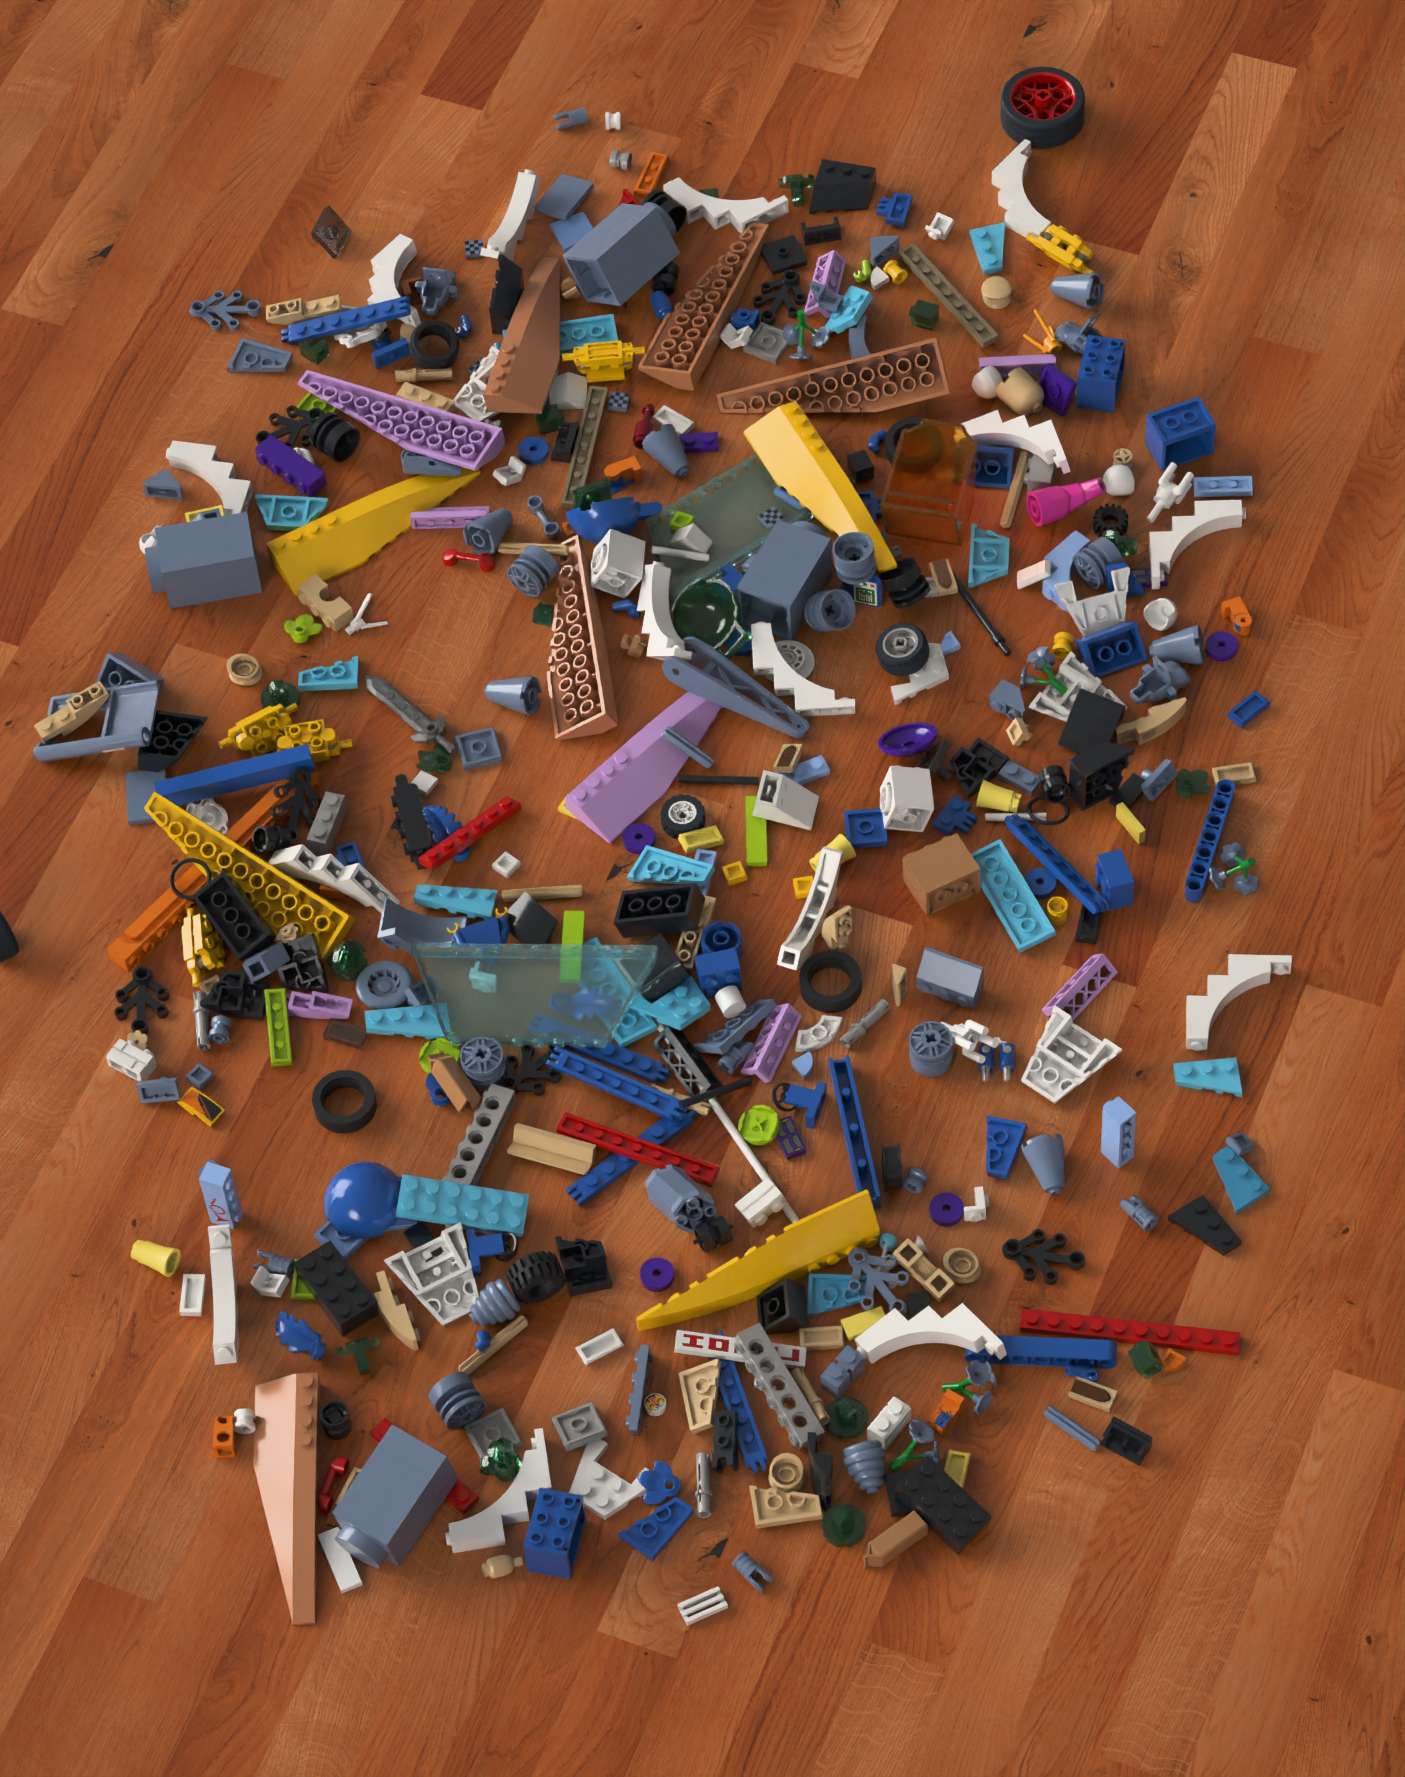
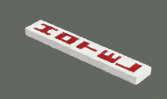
(723, 1348)

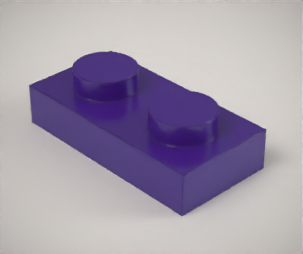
(700, 442)

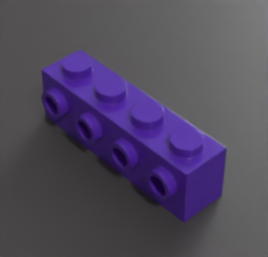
(290, 466)

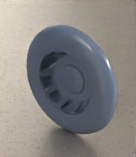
(385, 991)

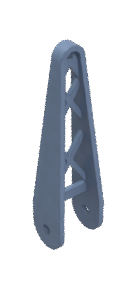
(735, 679)

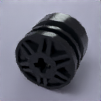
(672, 207)
(334, 437)
(905, 583)

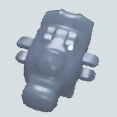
(436, 289)
(1075, 335)
(1160, 682)

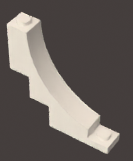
(1009, 178)
(721, 211)
(514, 222)
(1038, 439)
(204, 462)
(1207, 518)
(657, 620)
(809, 697)
(327, 870)
(1243, 974)
(224, 1284)
(956, 1328)
(487, 1527)

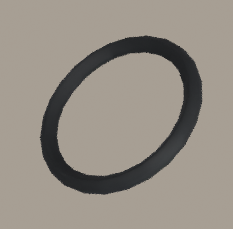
(1067, 812)
(180, 864)

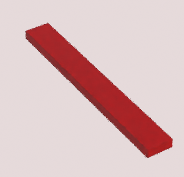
(636, 1148)

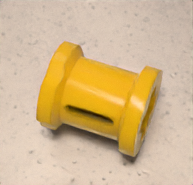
(895, 271)

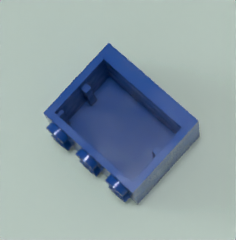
(1101, 373)
(1180, 433)
(555, 1533)

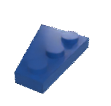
(658, 1529)

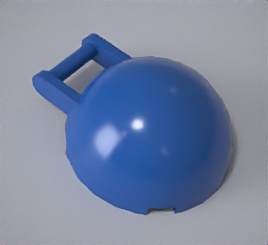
(614, 514)
(363, 1199)

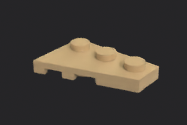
(700, 1394)
(783, 1508)

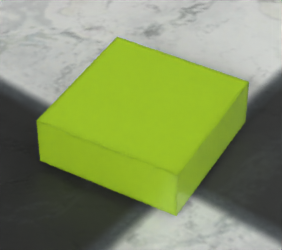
(681, 520)

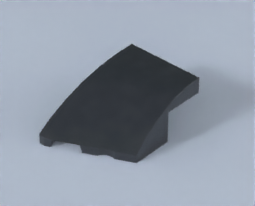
(977, 764)
(530, 921)
(306, 966)
(237, 996)
(583, 1265)
(820, 1472)

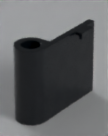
(1091, 721)
(666, 973)

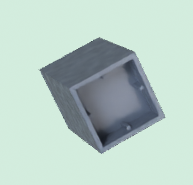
(622, 253)
(204, 560)
(783, 575)
(393, 1499)

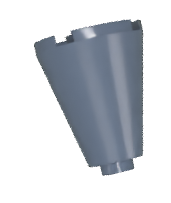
(1080, 289)
(667, 450)
(488, 531)
(1180, 646)
(515, 693)
(1046, 1160)

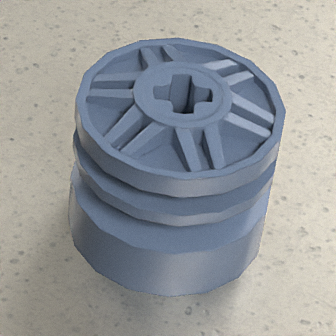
(854, 558)
(1092, 562)
(533, 570)
(829, 610)
(931, 1049)
(483, 1062)
(457, 1400)

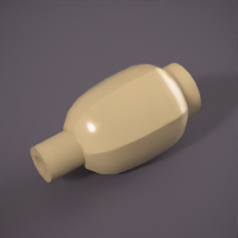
(500, 1566)

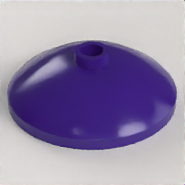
(908, 739)

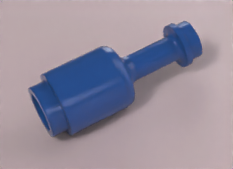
(661, 304)

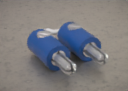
(1006, 1059)

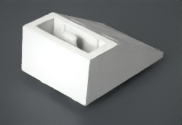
(785, 801)

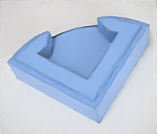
(950, 644)
(803, 1064)

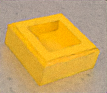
(734, 873)
(802, 886)

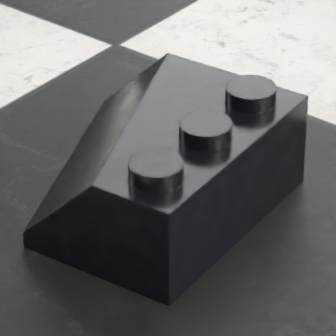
(842, 187)
(505, 294)
(169, 740)
(1097, 773)

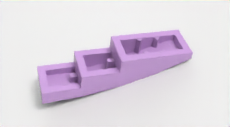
(318, 1005)

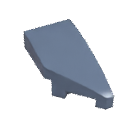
(825, 299)

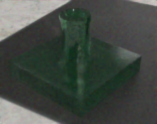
(591, 493)

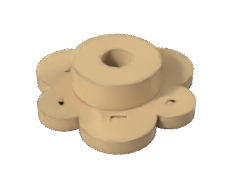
(287, 933)
(138, 1036)

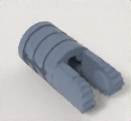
(575, 118)
(734, 1057)
(1140, 1213)
(276, 1263)
(750, 1569)

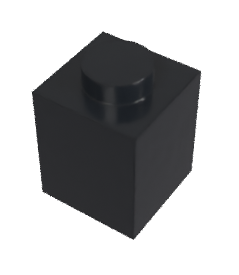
(860, 466)

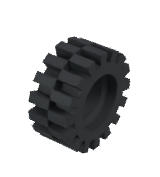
(1110, 513)

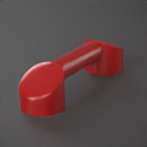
(451, 558)
(338, 1466)

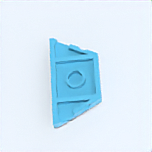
(852, 308)
(289, 512)
(987, 556)

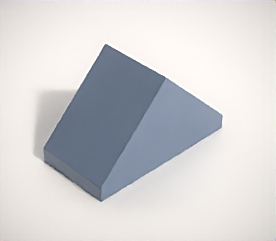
(882, 249)
(163, 486)

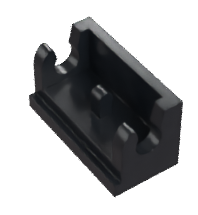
(821, 233)
(565, 442)
(1126, 1441)

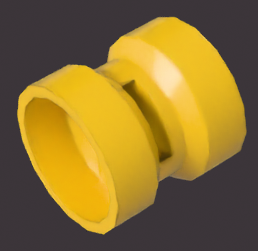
(1063, 645)
(1057, 910)

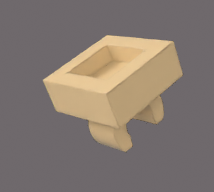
(1018, 732)

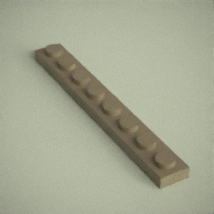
(948, 295)
(585, 443)

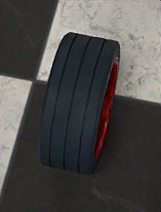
(1042, 107)

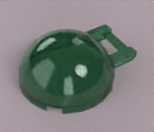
(711, 614)

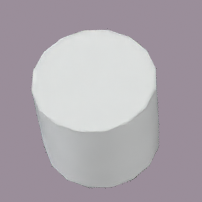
(730, 1001)

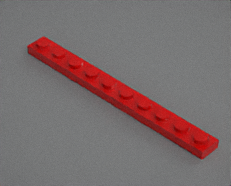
(1130, 1331)

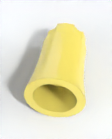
(998, 798)
(839, 843)
(156, 1256)

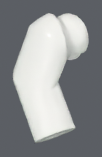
(305, 453)

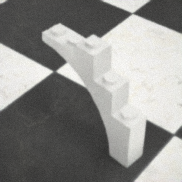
(388, 269)
(820, 900)

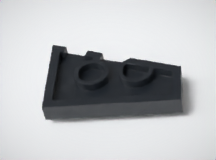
(1206, 1223)

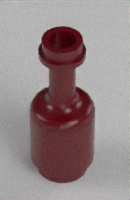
(643, 426)

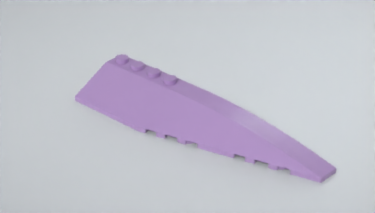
(411, 424)
(640, 769)

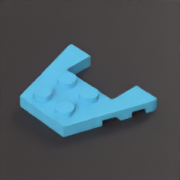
(677, 1007)

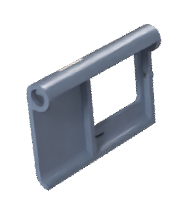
(126, 723)

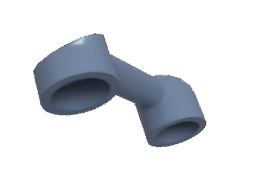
(537, 508)

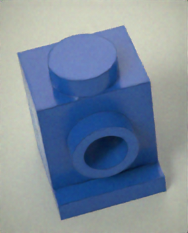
(745, 318)

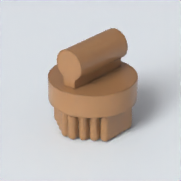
(570, 289)
(634, 646)

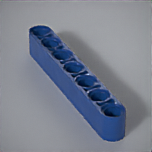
(1209, 848)
(1051, 1352)

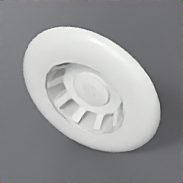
(793, 652)

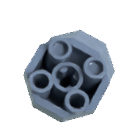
(680, 1198)

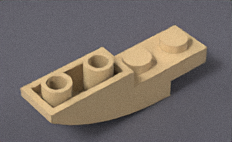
(297, 311)
(78, 711)
(1159, 721)
(837, 928)
(690, 941)
(394, 1314)

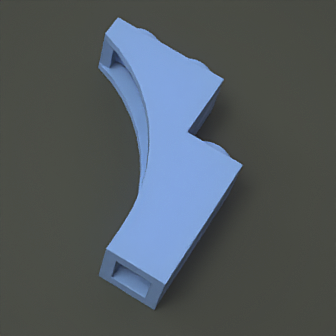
(1062, 565)

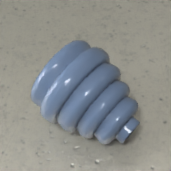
(494, 1304)
(866, 1464)

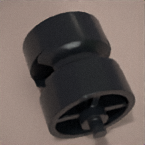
(666, 279)
(715, 1233)

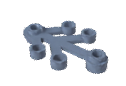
(202, 309)
(875, 1278)

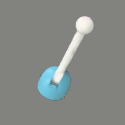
(887, 1243)

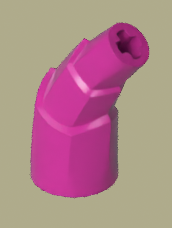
(1058, 501)

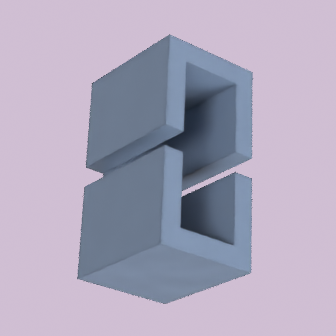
(836, 1377)

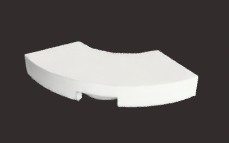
(818, 1035)

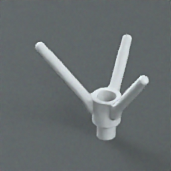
(358, 623)

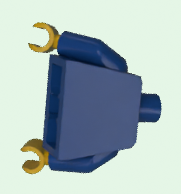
(489, 931)

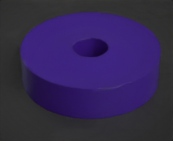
(1221, 653)
(635, 831)
(950, 1217)
(660, 1282)

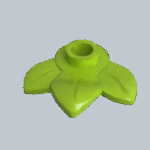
(302, 628)

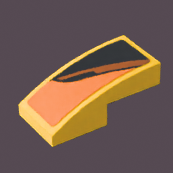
(201, 1105)

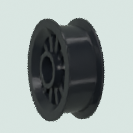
(892, 1166)

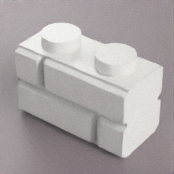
(131, 1060)
(761, 1203)
(889, 1422)

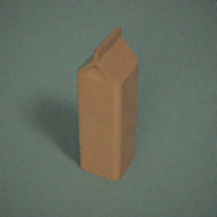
(454, 1082)
(895, 1540)

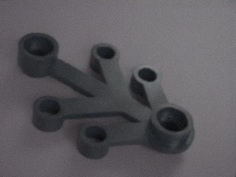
(789, 280)
(293, 426)
(297, 801)
(141, 998)
(529, 1071)
(1040, 1255)

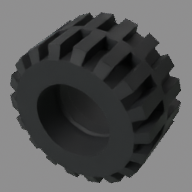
(536, 1277)

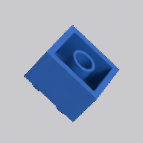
(1114, 879)
(718, 971)

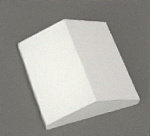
(568, 391)

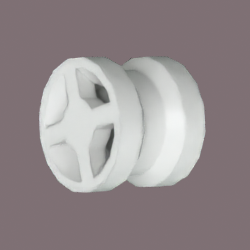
(613, 120)
(244, 1421)

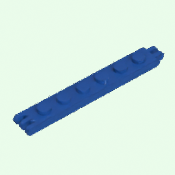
(347, 320)
(1057, 864)
(625, 1061)
(616, 1084)
(618, 1165)
(735, 1399)

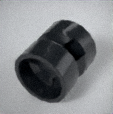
(1055, 784)
(271, 838)
(336, 1420)

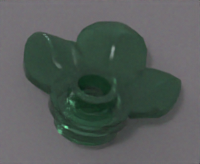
(435, 761)
(1192, 782)

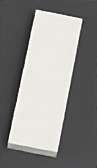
(339, 1561)

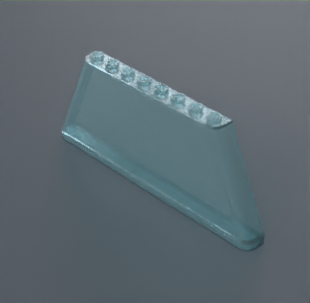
(728, 515)
(533, 990)

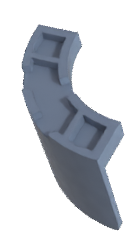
(403, 927)

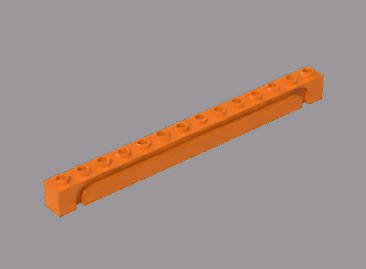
(171, 909)

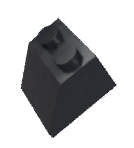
(783, 1308)

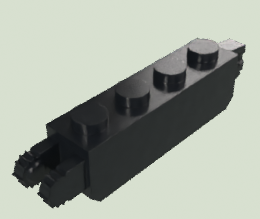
(411, 816)

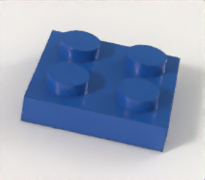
(865, 828)

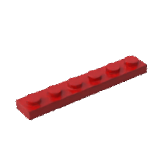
(469, 833)
(460, 1495)

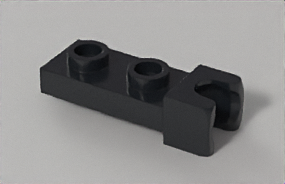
(725, 1440)

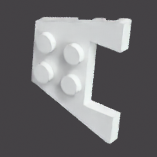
(1097, 611)
(930, 675)
(601, 1489)

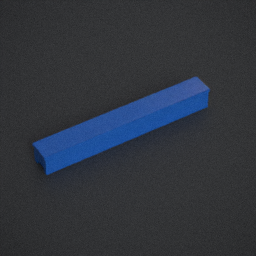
(235, 776)
(854, 1129)

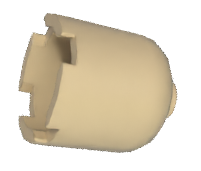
(1021, 392)

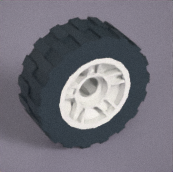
(679, 807)

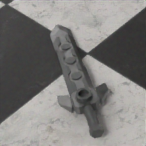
(427, 729)

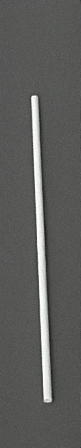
(735, 1134)

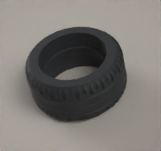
(440, 329)

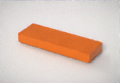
(651, 174)

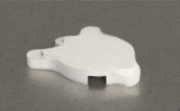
(360, 335)
(210, 813)

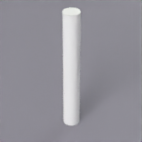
(679, 553)
(1001, 816)

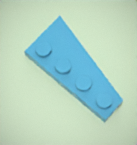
(669, 868)
(458, 899)
(404, 1020)

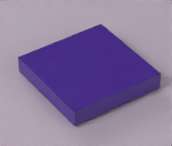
(1057, 389)

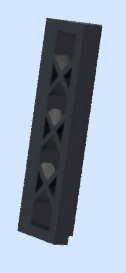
(688, 1055)

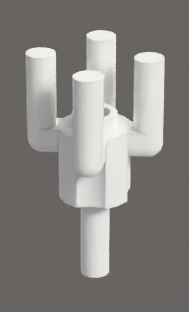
(1169, 492)
(968, 1036)

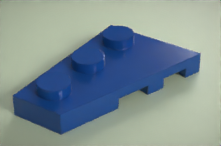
(1003, 1145)

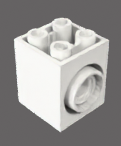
(617, 563)
(906, 798)

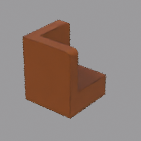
(408, 289)

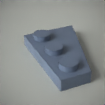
(258, 357)

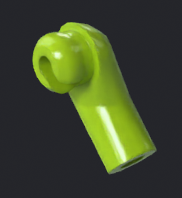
(866, 272)

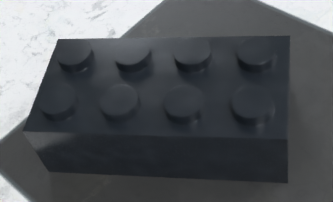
(659, 910)
(234, 916)
(336, 1288)
(942, 1504)

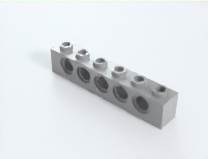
(494, 1097)
(756, 1338)

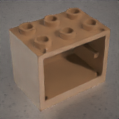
(941, 874)

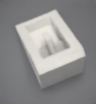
(691, 539)

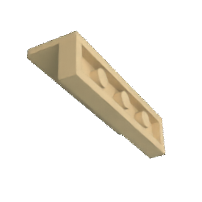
(552, 1149)

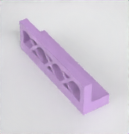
(831, 275)
(1031, 363)
(447, 517)
(1080, 981)
(773, 1044)

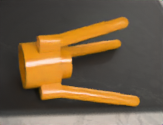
(1051, 344)

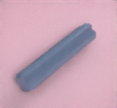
(688, 747)
(1072, 1428)

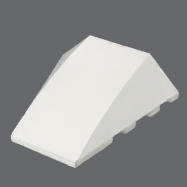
(470, 397)
(1073, 677)
(1065, 1057)
(443, 1283)

